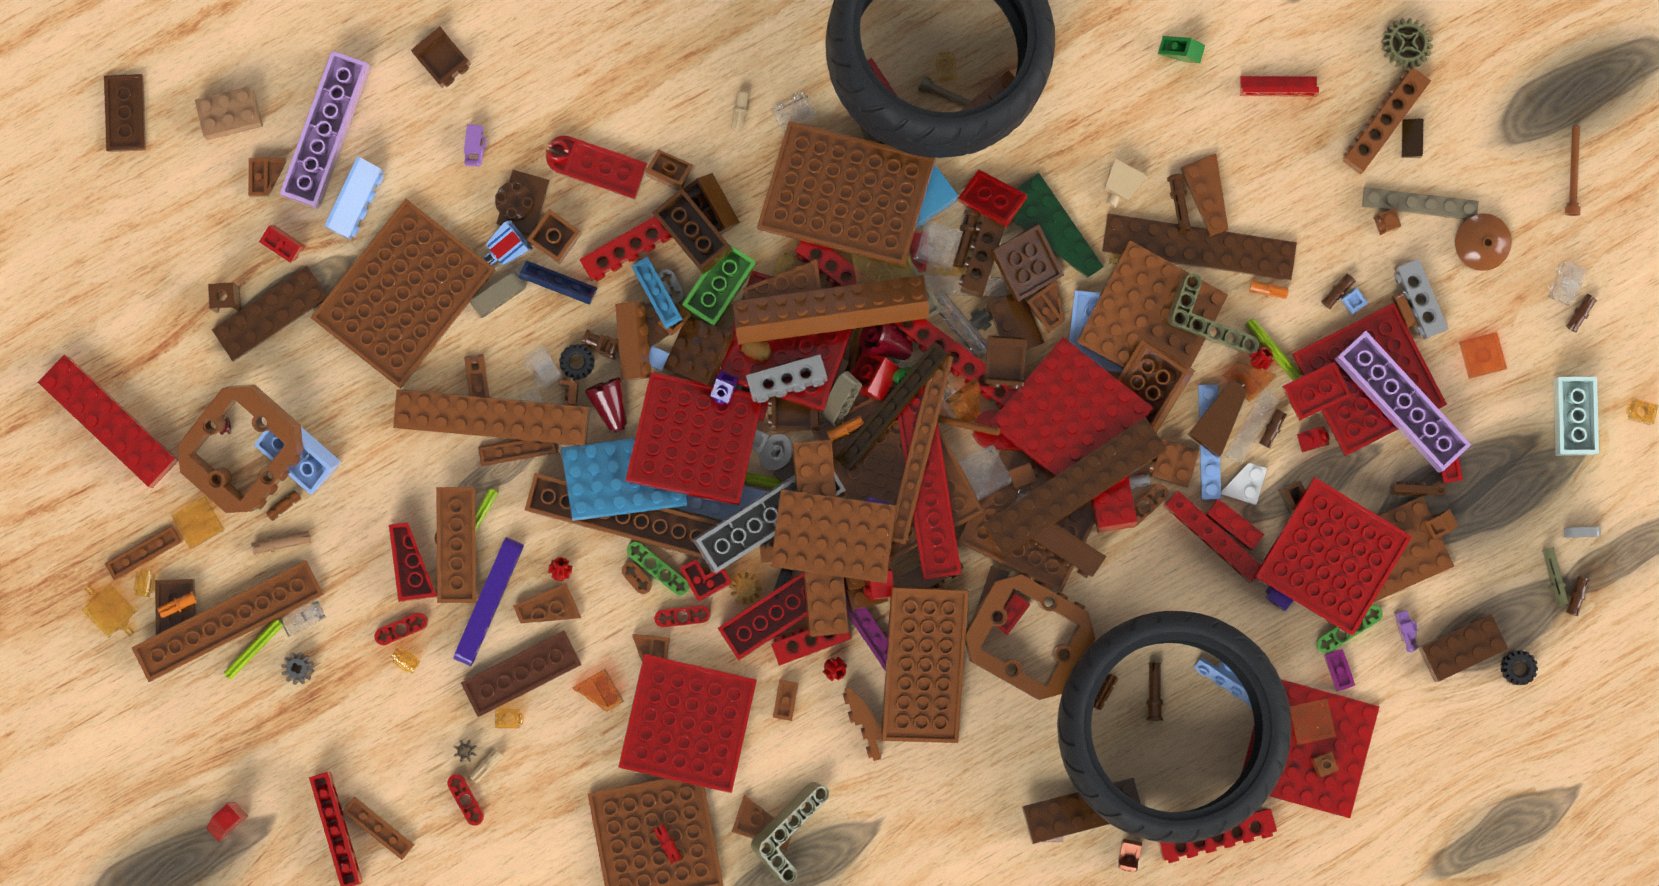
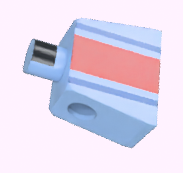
(507, 244)

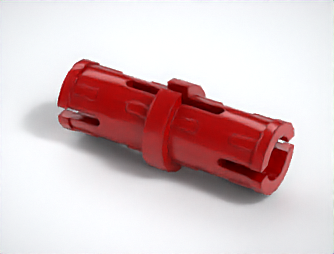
(667, 844)

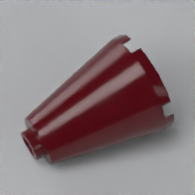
(885, 342)
(609, 403)

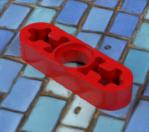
(676, 611)
(385, 629)
(473, 800)

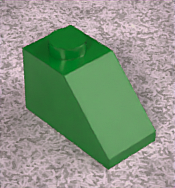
(1181, 49)

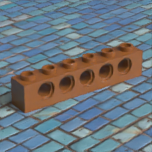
(1411, 78)

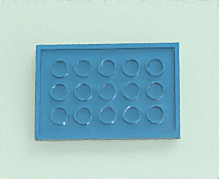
(599, 486)

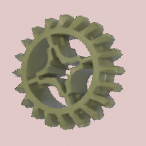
(1412, 48)

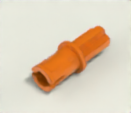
(1268, 289)
(845, 428)
(177, 604)

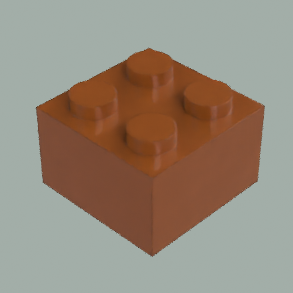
(554, 236)

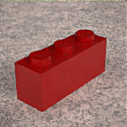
(1234, 524)

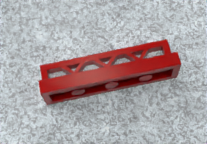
(1279, 86)

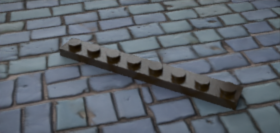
(892, 406)

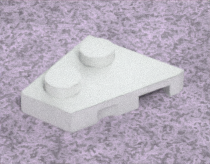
(1247, 484)

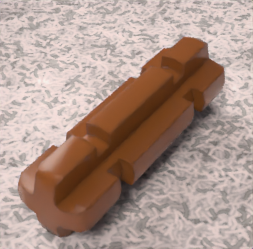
(283, 505)
(1105, 691)

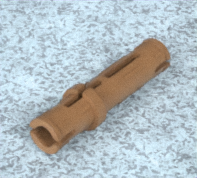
(280, 542)

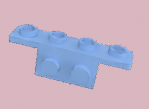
(1222, 677)

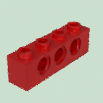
(784, 656)

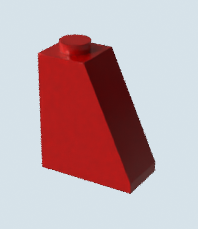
(226, 820)

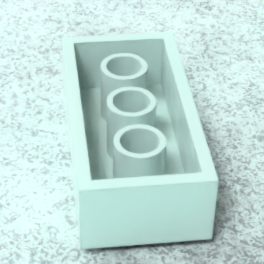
(1576, 416)

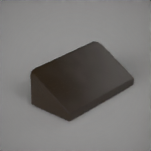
(1412, 138)

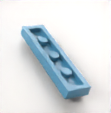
(656, 292)

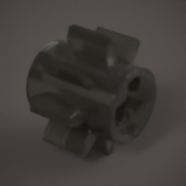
(980, 319)
(460, 748)

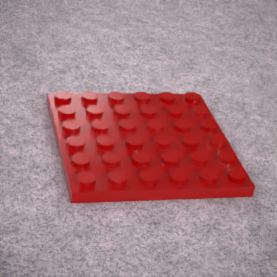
(788, 350)
(1068, 409)
(1357, 418)
(692, 441)
(1333, 556)
(687, 723)
(1353, 731)

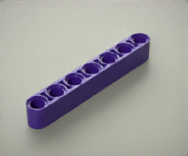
(488, 601)

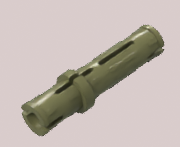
(1561, 597)

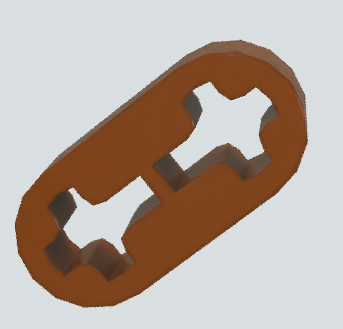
(1404, 309)
(640, 574)

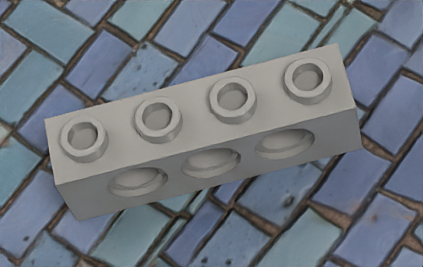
(1415, 270)
(794, 370)

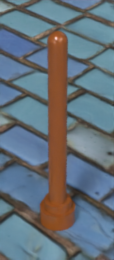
(1573, 207)

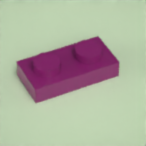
(1339, 670)

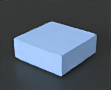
(1354, 301)
(657, 358)

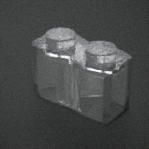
(543, 367)

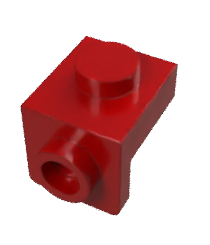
(1313, 439)

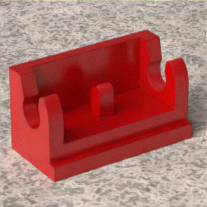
(281, 243)

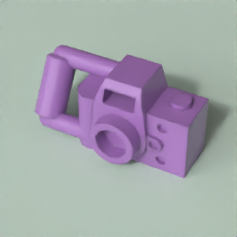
(473, 144)
(1407, 630)

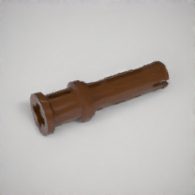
(1178, 194)
(968, 229)
(1154, 702)

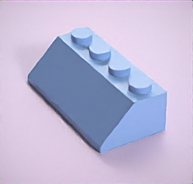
(354, 198)
(316, 461)

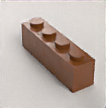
(633, 340)

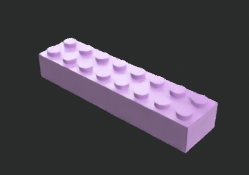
(325, 130)
(1402, 402)

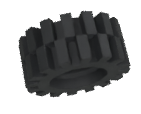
(576, 350)
(1531, 667)

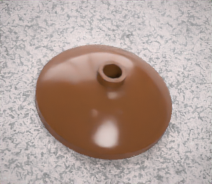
(1471, 242)

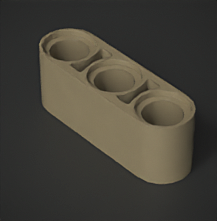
(498, 294)
(841, 398)

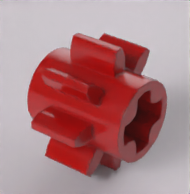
(1261, 358)
(560, 569)
(835, 668)

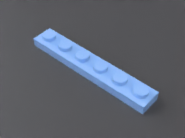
(1209, 463)

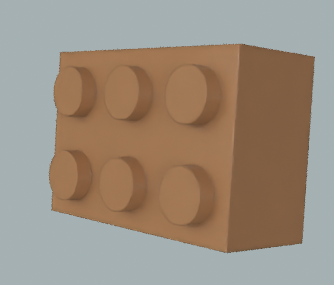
(228, 113)

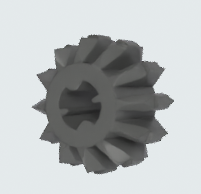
(299, 661)

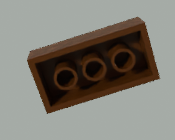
(692, 231)
(1463, 648)

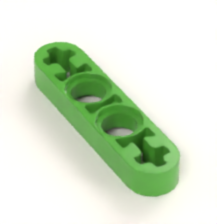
(655, 571)
(1331, 646)

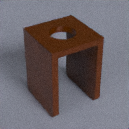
(232, 299)

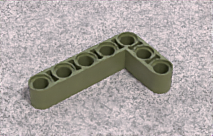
(1204, 324)
(786, 829)

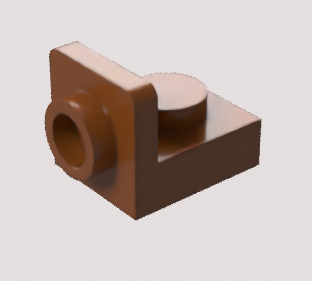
(571, 394)

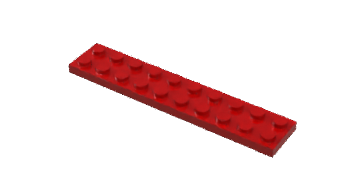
(933, 508)

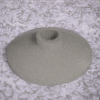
(776, 452)

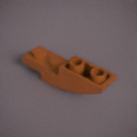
(862, 715)

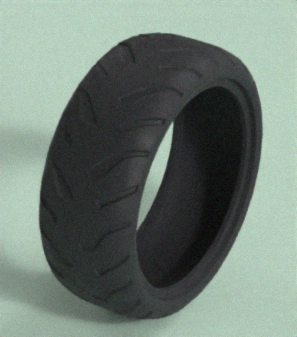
(936, 132)
(1269, 710)

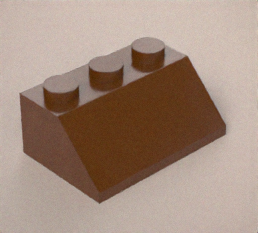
(712, 202)
(1015, 320)

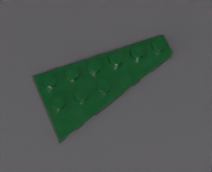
(1060, 231)

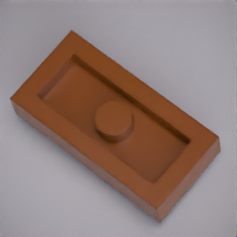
(785, 700)

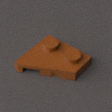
(263, 175)
(1048, 307)

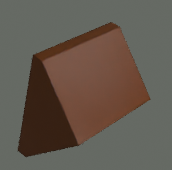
(668, 170)

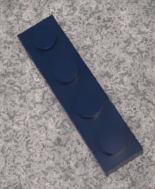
(558, 282)

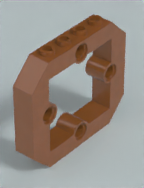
(205, 476)
(982, 623)

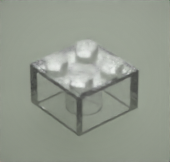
(937, 245)
(985, 472)

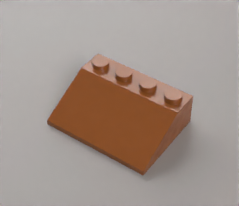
(1156, 379)

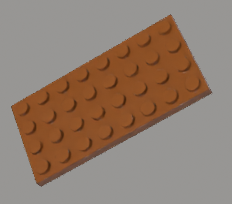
(924, 664)

